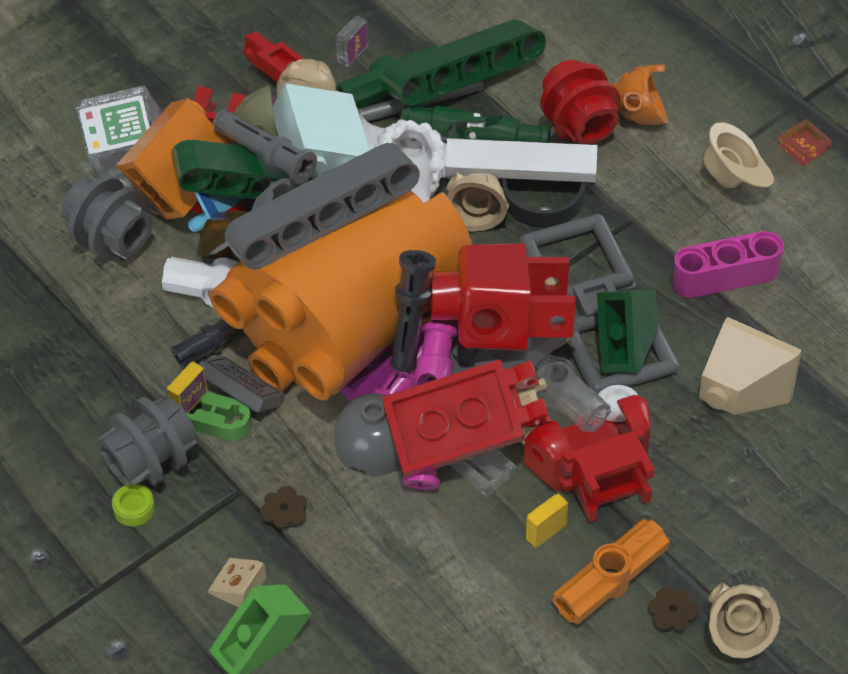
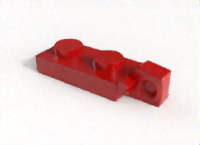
(267, 56)

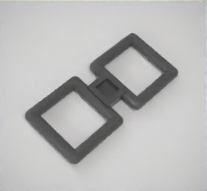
(586, 301)

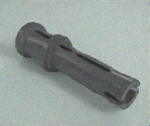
(276, 151)

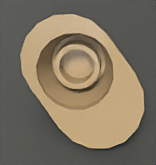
(735, 159)

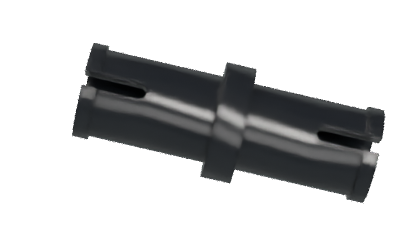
(207, 340)

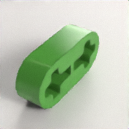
(215, 412)

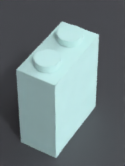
(321, 123)

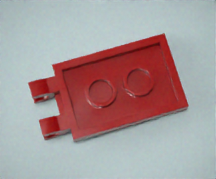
(462, 415)

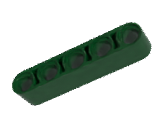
(463, 62)
(222, 169)

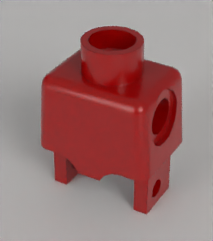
(503, 297)

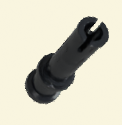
(412, 294)

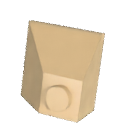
(748, 370)

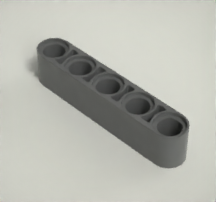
(321, 205)

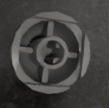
(365, 436)

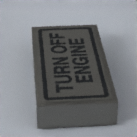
(241, 384)

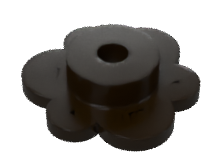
(284, 508)
(667, 601)

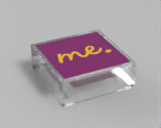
(351, 41)

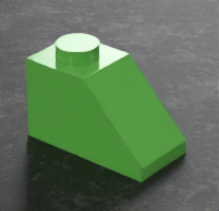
(260, 628)

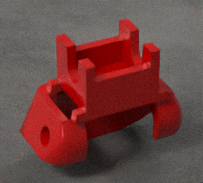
(595, 464)

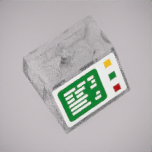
(114, 125)

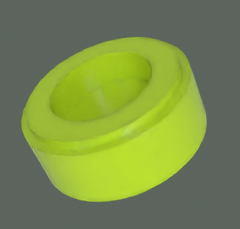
(133, 505)

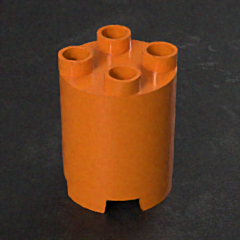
(334, 301)

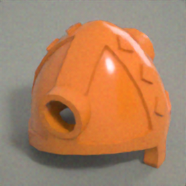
(640, 96)

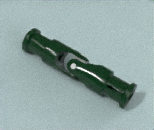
(478, 127)

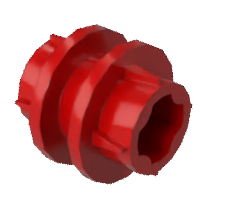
(580, 102)

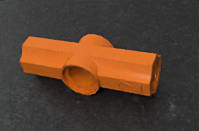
(595, 586)

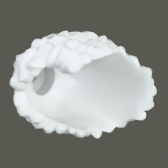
(423, 148)

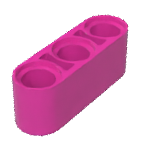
(727, 264)

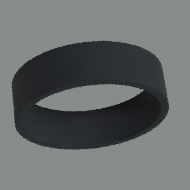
(544, 218)

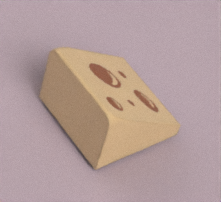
(237, 580)

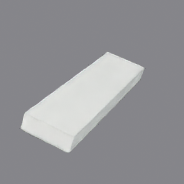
(522, 160)

